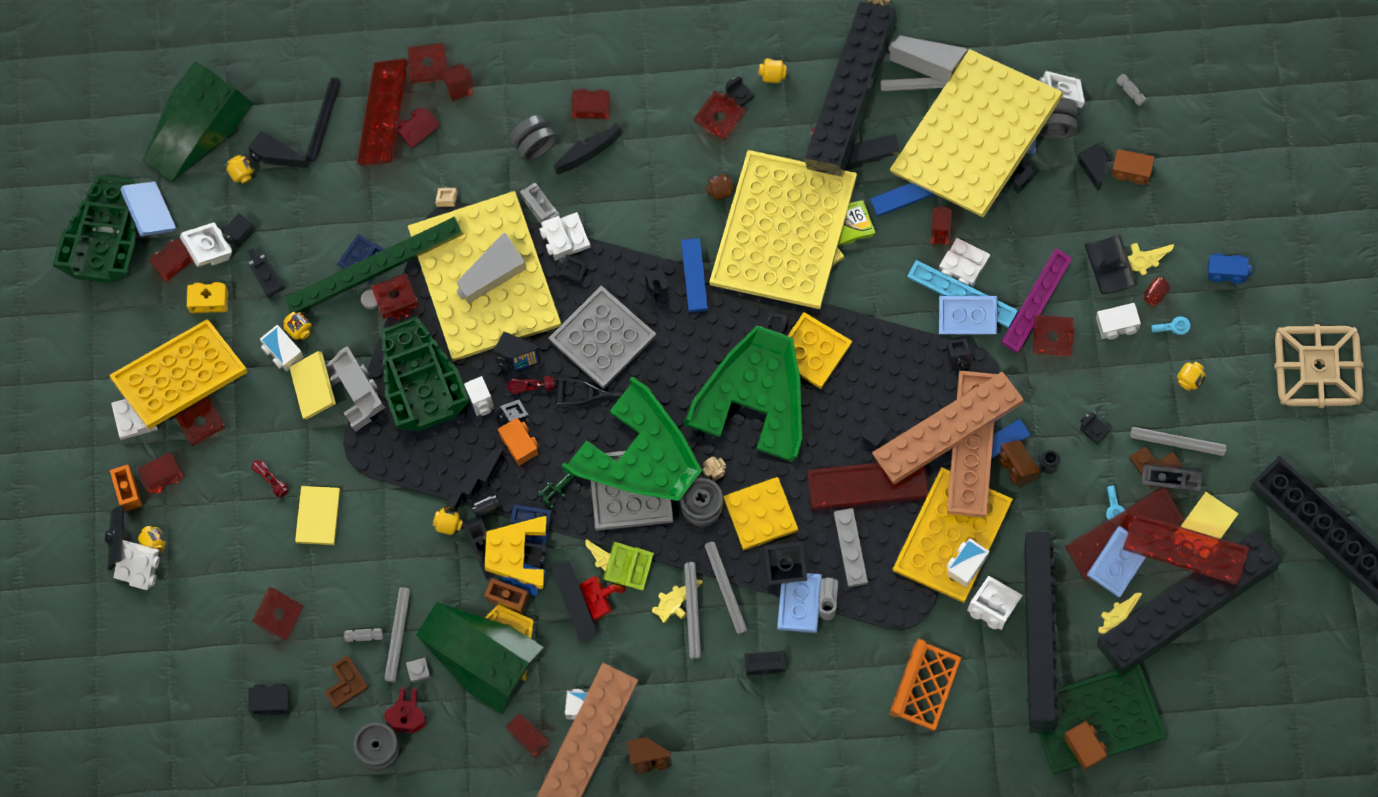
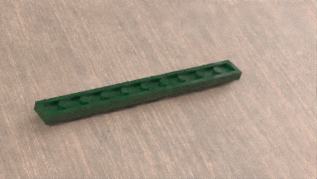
(374, 266)

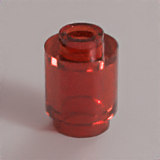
(1156, 291)

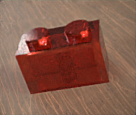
(458, 81)
(590, 104)
(940, 225)
(171, 260)
(160, 473)
(527, 736)

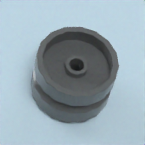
(1061, 122)
(532, 138)
(702, 513)
(374, 735)

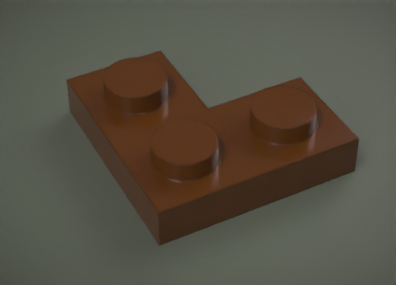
(1145, 457)
(350, 685)

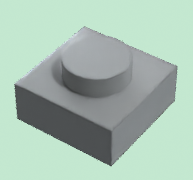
(418, 670)

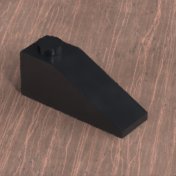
(272, 152)
(1173, 476)
(477, 536)

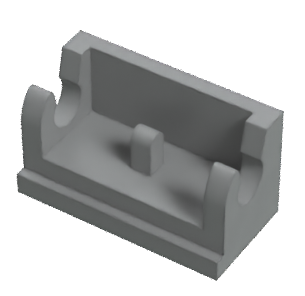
(538, 203)

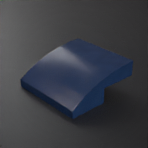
(358, 251)
(525, 513)

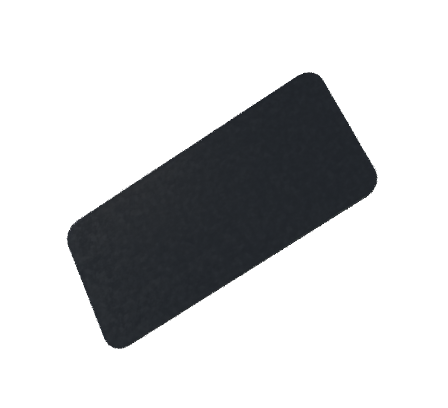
(884, 375)

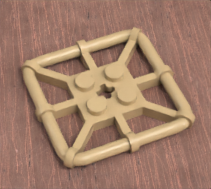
(1326, 375)

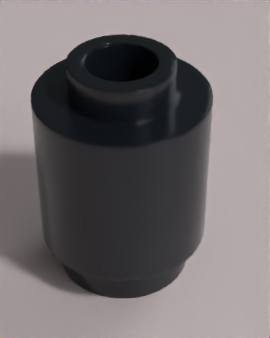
(1052, 457)
(486, 505)

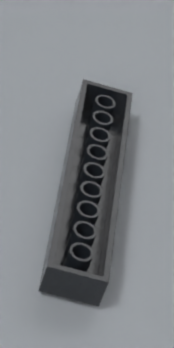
(850, 89)
(1320, 524)
(1182, 609)
(1040, 632)

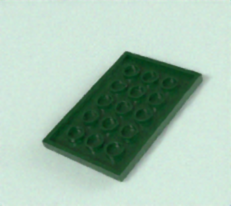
(1114, 706)

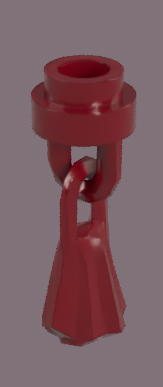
(519, 385)
(260, 468)

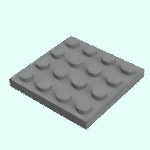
(602, 337)
(625, 509)

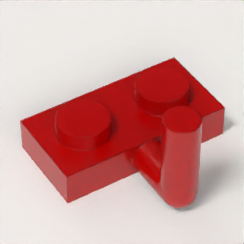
(596, 596)

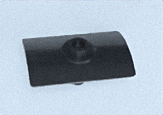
(1110, 264)
(115, 536)

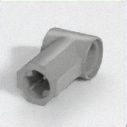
(828, 597)

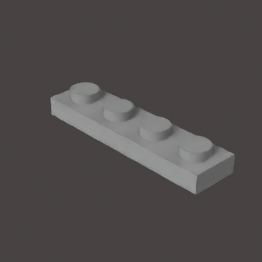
(850, 547)

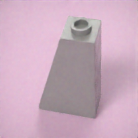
(927, 57)
(491, 269)

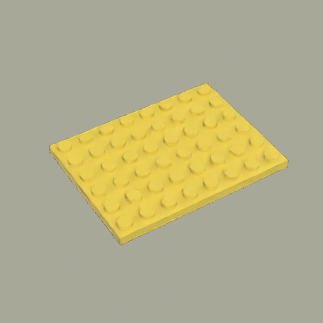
(976, 133)
(782, 230)
(516, 306)

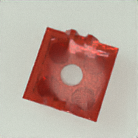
(421, 73)
(723, 104)
(399, 305)
(1062, 326)
(212, 421)
(265, 614)

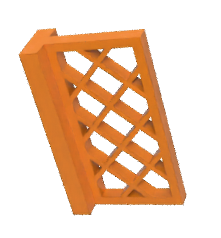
(908, 680)

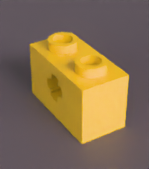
(215, 303)

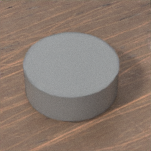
(368, 300)

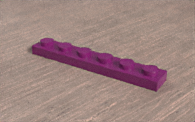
(1036, 300)

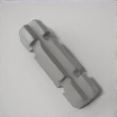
(1131, 90)
(363, 635)

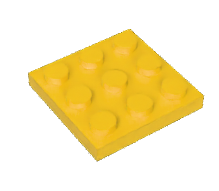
(817, 349)
(760, 513)

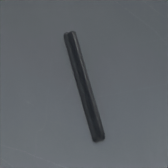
(323, 118)

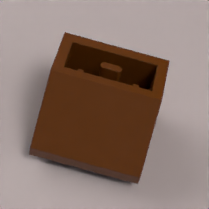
(1018, 463)
(647, 755)

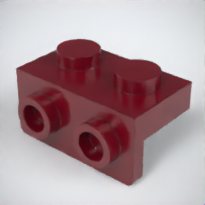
(417, 126)

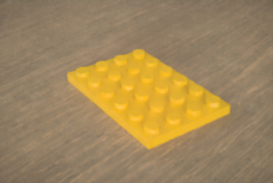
(178, 374)
(940, 534)

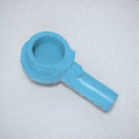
(1179, 326)
(1114, 508)

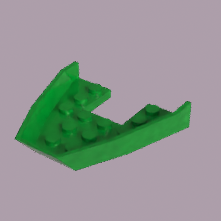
(760, 376)
(656, 461)

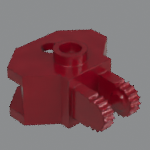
(407, 712)

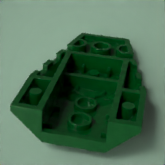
(195, 120)
(100, 234)
(419, 377)
(479, 652)

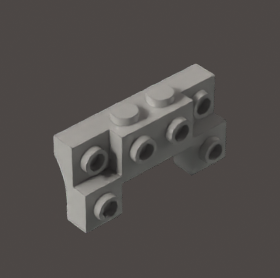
(363, 392)

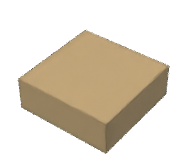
(446, 197)

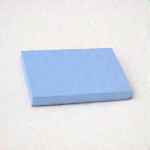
(148, 208)
(968, 315)
(1114, 565)
(800, 605)

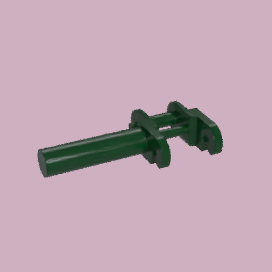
(557, 489)

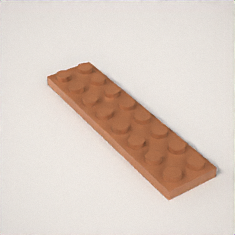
(948, 427)
(971, 461)
(589, 734)

